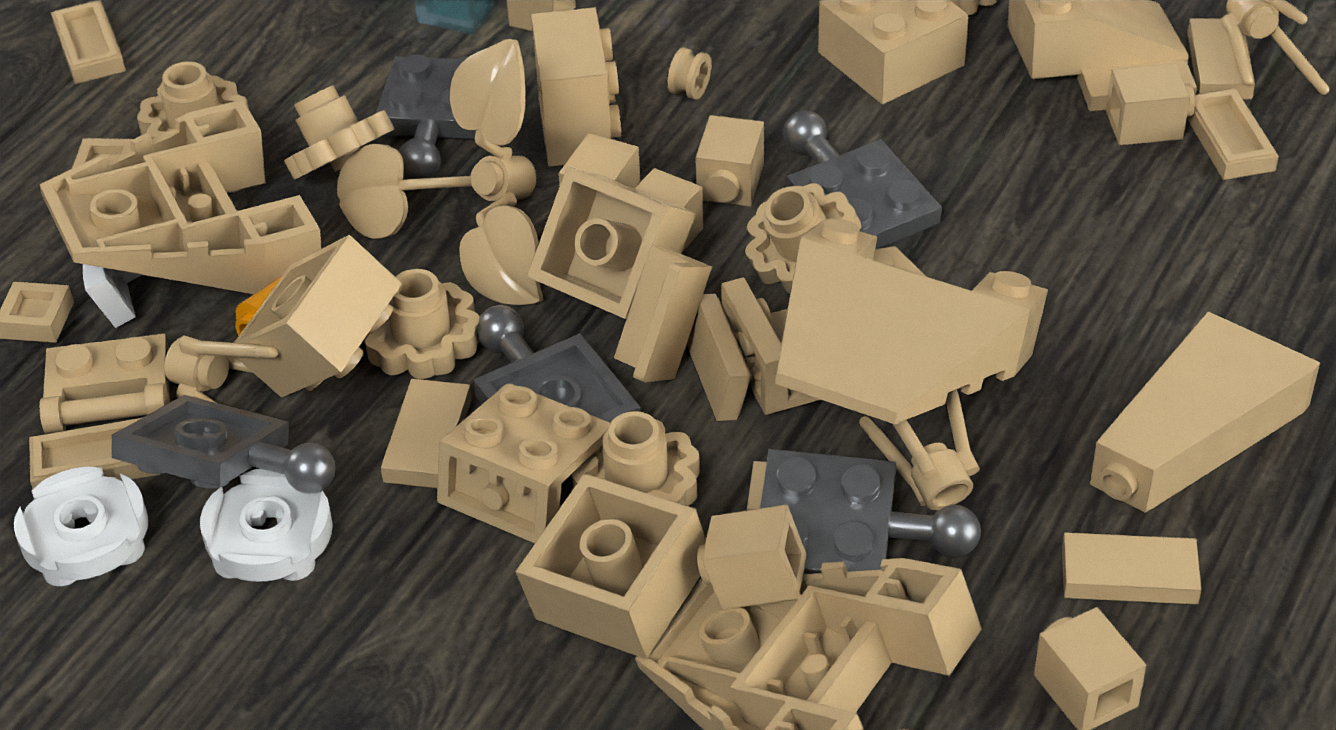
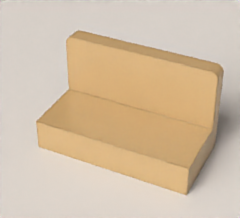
(662, 314)

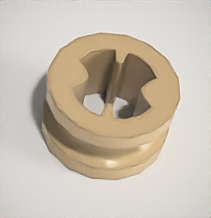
(689, 73)

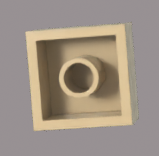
(892, 43)
(574, 80)
(602, 239)
(320, 317)
(613, 565)

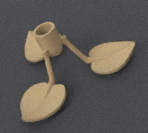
(497, 255)

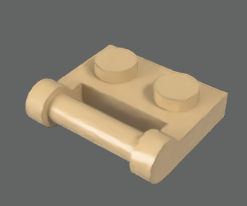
(104, 381)

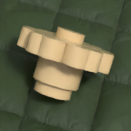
(183, 90)
(332, 131)
(784, 221)
(426, 328)
(645, 459)

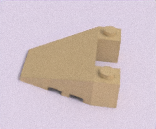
(169, 208)
(895, 337)
(815, 655)

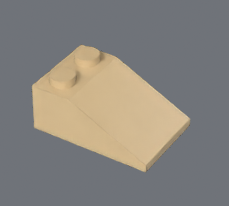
(1084, 34)

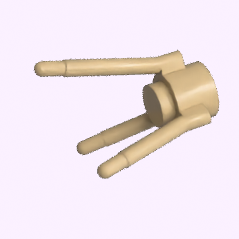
(1259, 20)
(205, 364)
(937, 473)

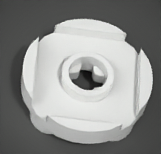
(271, 553)
(72, 554)

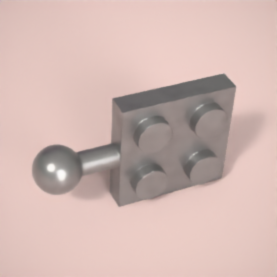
(420, 107)
(871, 177)
(562, 372)
(219, 443)
(846, 510)

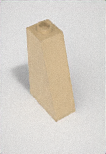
(1200, 410)

